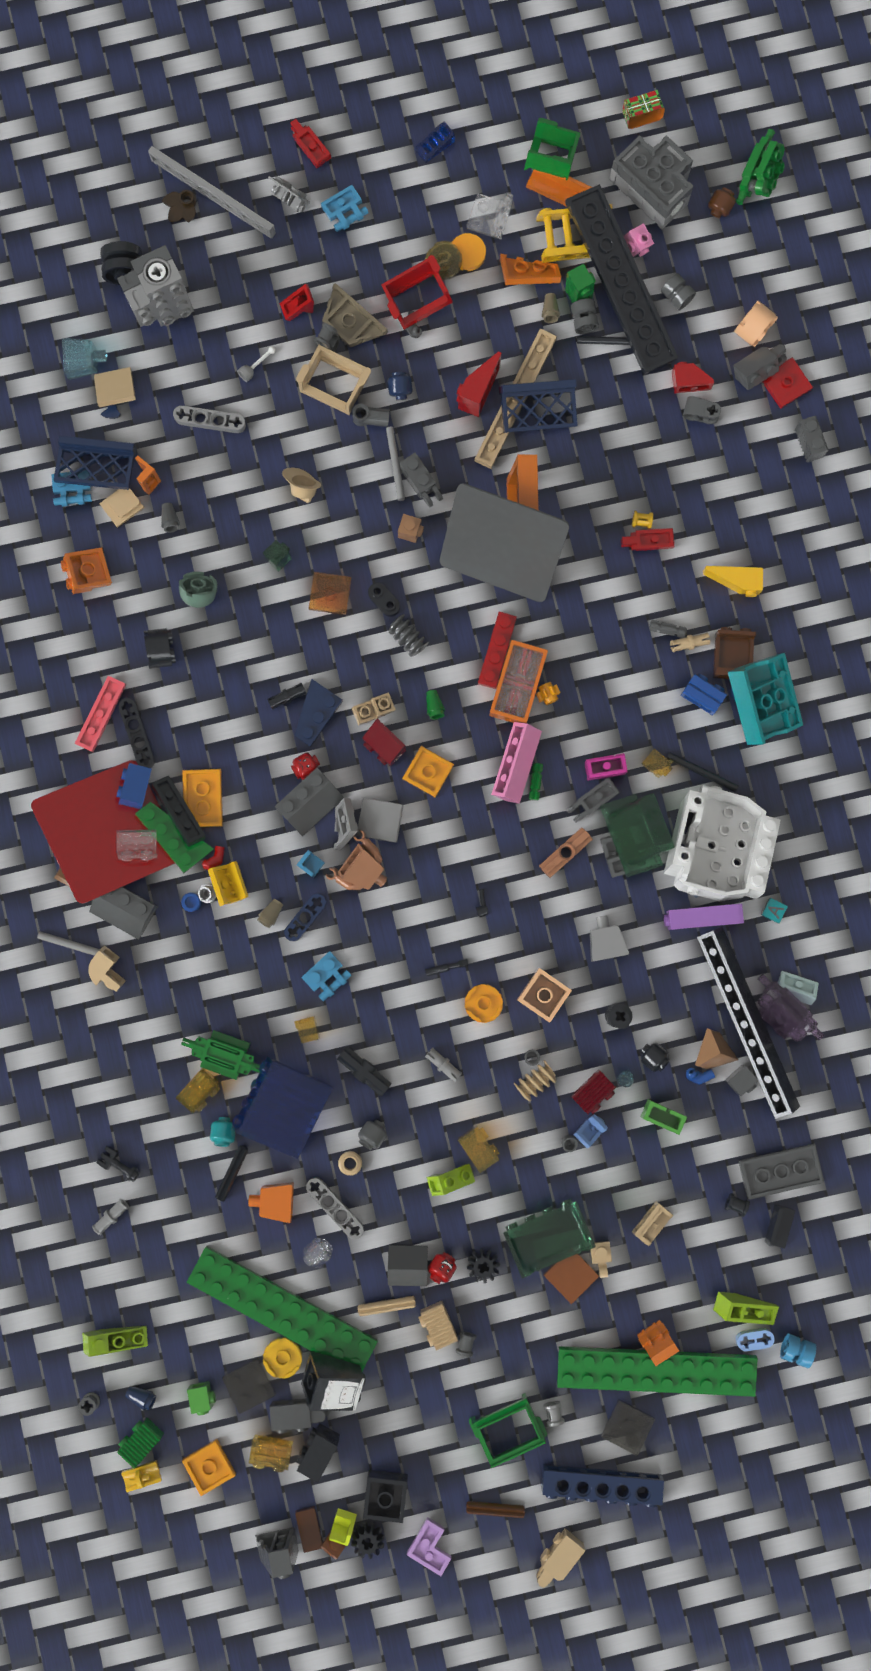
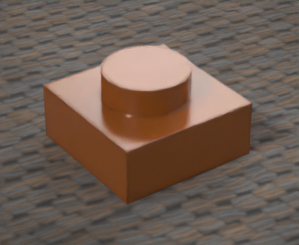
(332, 1548)

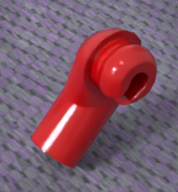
(215, 860)

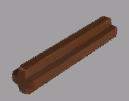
(495, 1509)

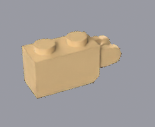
(559, 1558)

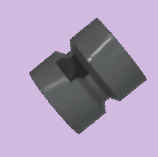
(678, 292)
(584, 314)

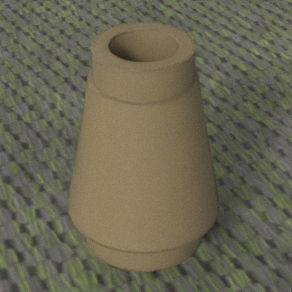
(550, 309)
(270, 913)

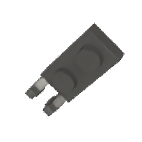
(594, 798)

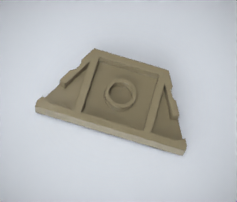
(351, 319)

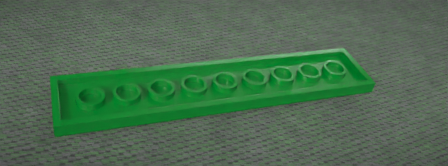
(280, 1309)
(636, 1371)

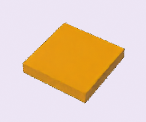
(428, 771)
(209, 1467)

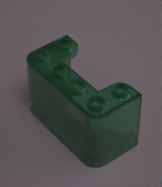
(548, 1237)

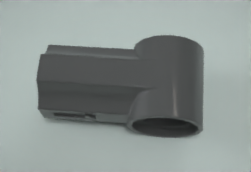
(373, 416)

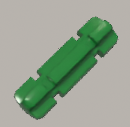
(535, 784)

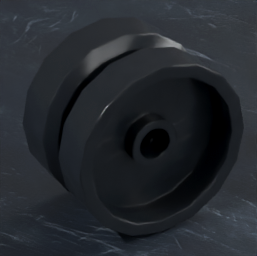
(117, 258)

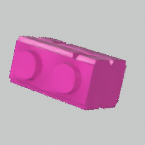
(605, 767)

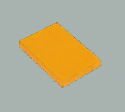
(204, 796)

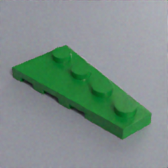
(170, 838)

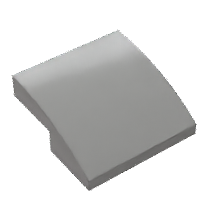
(380, 820)

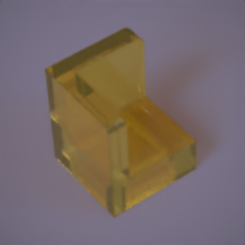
(307, 1029)

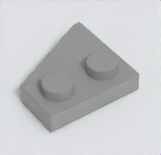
(344, 823)

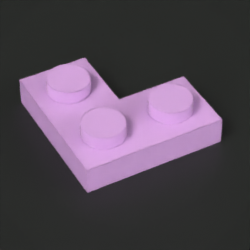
(425, 1550)

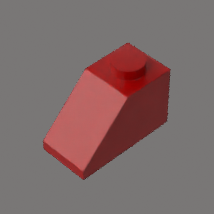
(690, 378)

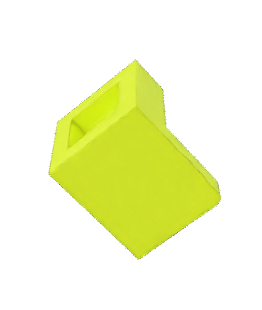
(342, 1527)

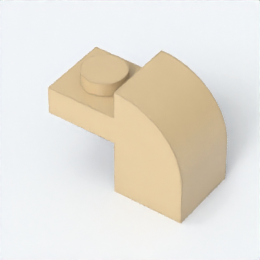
(101, 969)

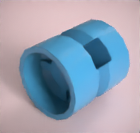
(796, 1350)

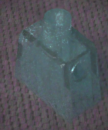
(81, 357)

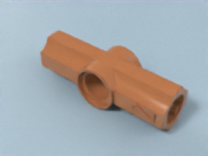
(574, 844)

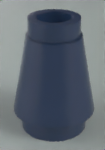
(142, 1398)

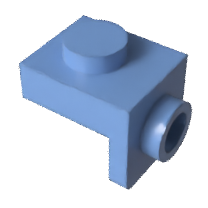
(590, 1130)

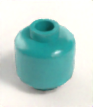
(222, 1132)

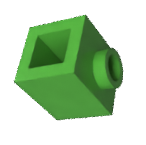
(201, 1398)

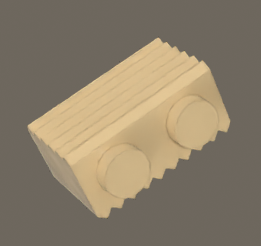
(438, 1325)

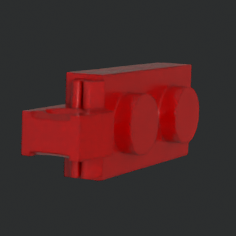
(310, 144)
(649, 539)

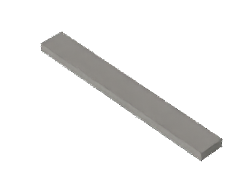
(212, 192)

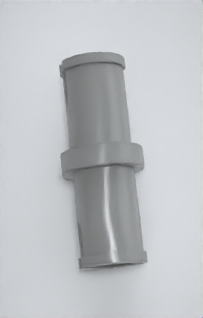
(443, 1064)
(110, 1216)

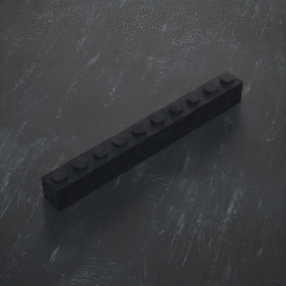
(748, 1022)

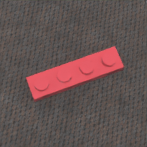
(100, 714)

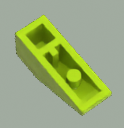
(744, 1309)

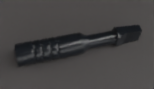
(445, 967)

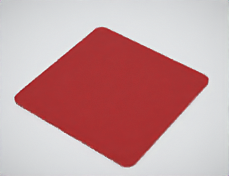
(82, 834)

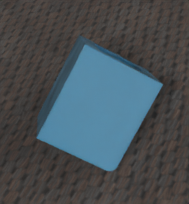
(310, 863)

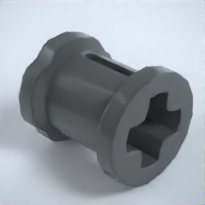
(466, 1343)
(93, 1399)

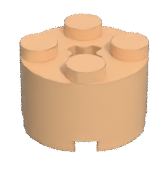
(756, 323)

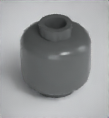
(372, 1134)

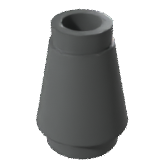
(169, 518)

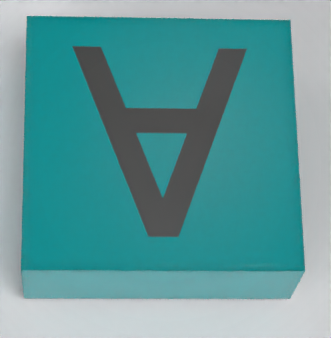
(774, 910)

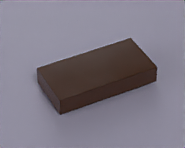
(309, 1529)

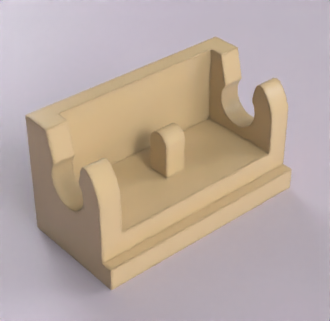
(652, 1223)

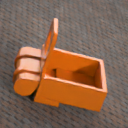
(657, 1342)

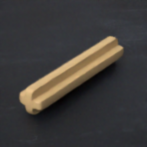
(386, 1306)

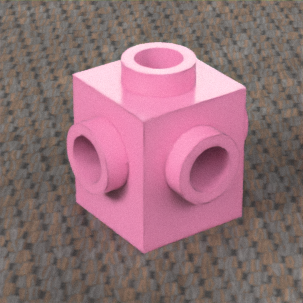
(639, 240)

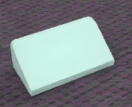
(802, 988)

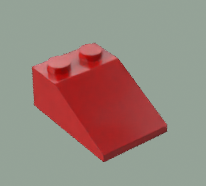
(477, 386)

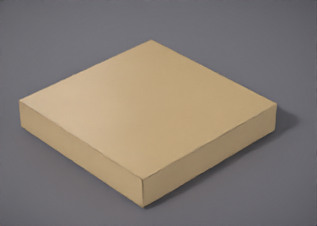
(114, 387)

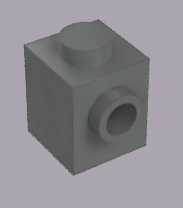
(742, 1080)

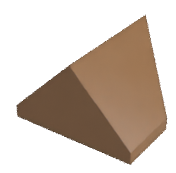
(714, 1051)

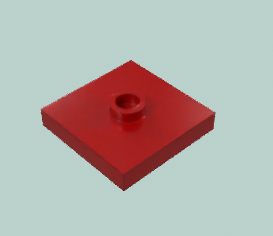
(787, 383)

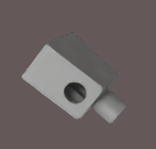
(606, 941)

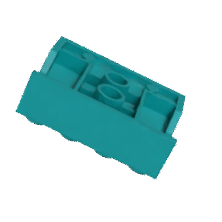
(765, 699)

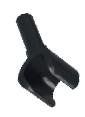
(482, 910)

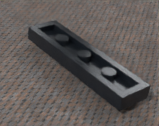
(178, 811)

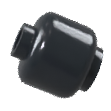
(655, 1057)

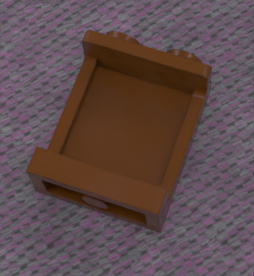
(732, 650)

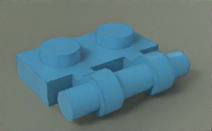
(340, 204)
(64, 489)
(322, 972)

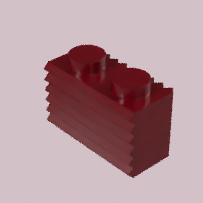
(593, 1092)

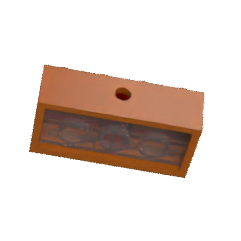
(518, 682)

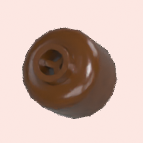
(721, 202)

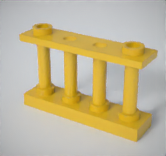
(569, 251)

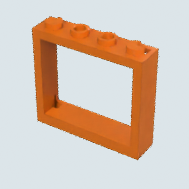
(523, 481)

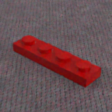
(497, 650)

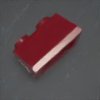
(383, 743)

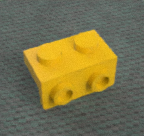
(228, 883)

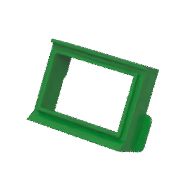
(550, 133)
(478, 1424)

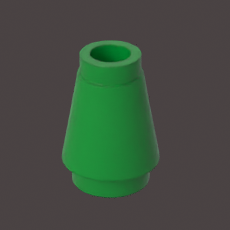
(435, 708)

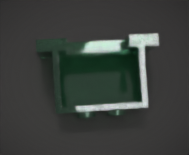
(637, 832)

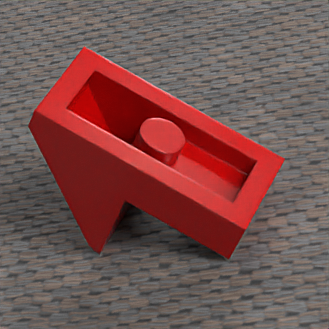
(297, 302)

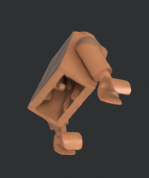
(361, 867)

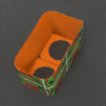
(643, 109)

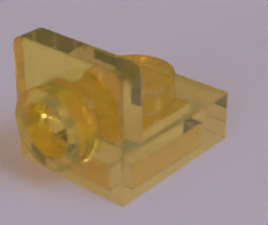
(657, 764)

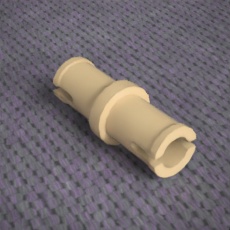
(690, 642)

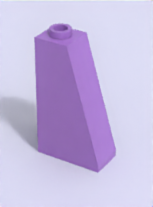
(704, 917)

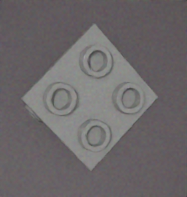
(289, 194)

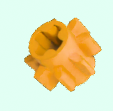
(548, 693)

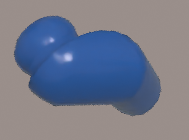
(698, 1077)

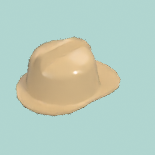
(301, 483)

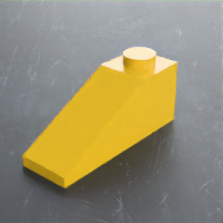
(739, 579)

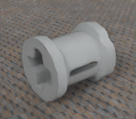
(553, 1413)

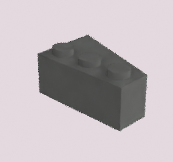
(278, 1552)

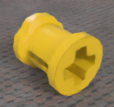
(648, 517)

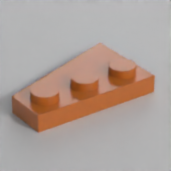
(523, 272)

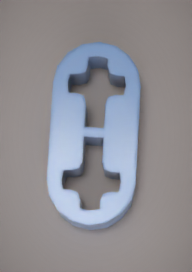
(755, 1344)

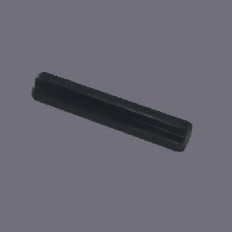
(231, 1173)

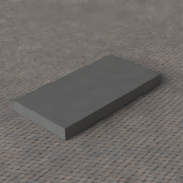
(781, 1171)

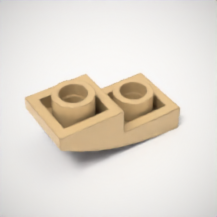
(373, 709)

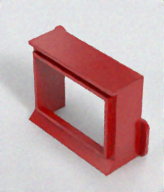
(407, 280)

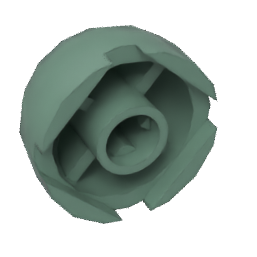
(197, 589)

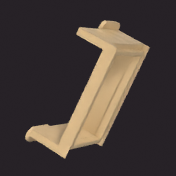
(340, 362)

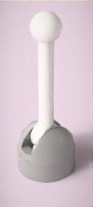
(246, 372)

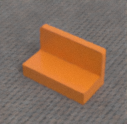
(148, 478)

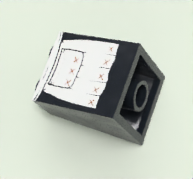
(332, 1383)

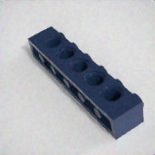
(593, 1477)

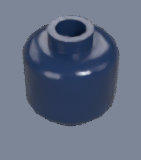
(399, 385)

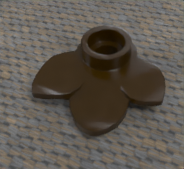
(178, 207)

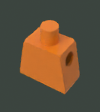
(274, 1202)

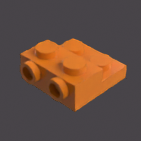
(85, 570)

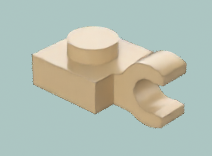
(601, 1255)

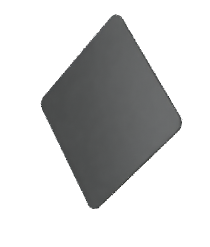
(503, 542)

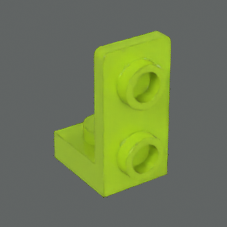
(450, 1181)

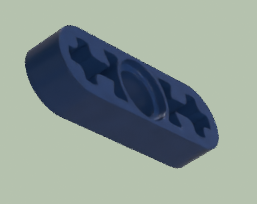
(300, 932)

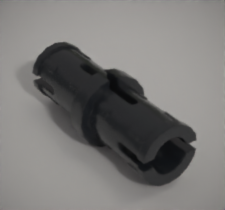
(286, 696)

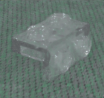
(136, 844)

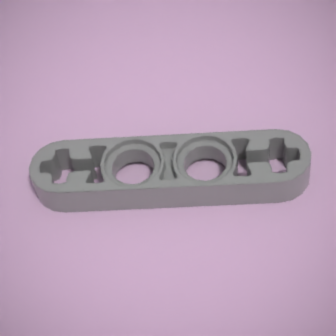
(210, 415)
(332, 1210)

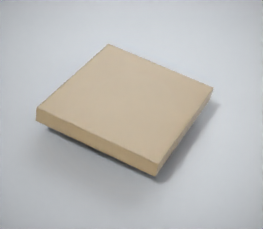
(121, 506)

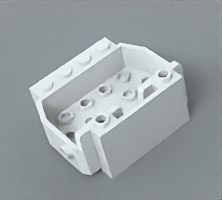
(722, 821)

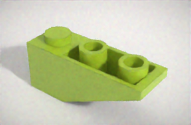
(114, 1340)

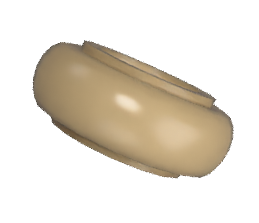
(350, 1154)

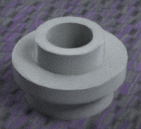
(203, 896)

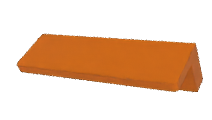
(555, 187)

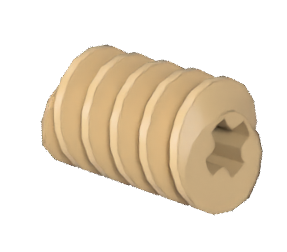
(536, 1081)

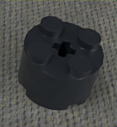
(158, 648)

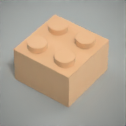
(544, 995)

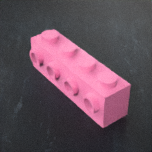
(516, 762)

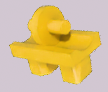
(141, 1476)

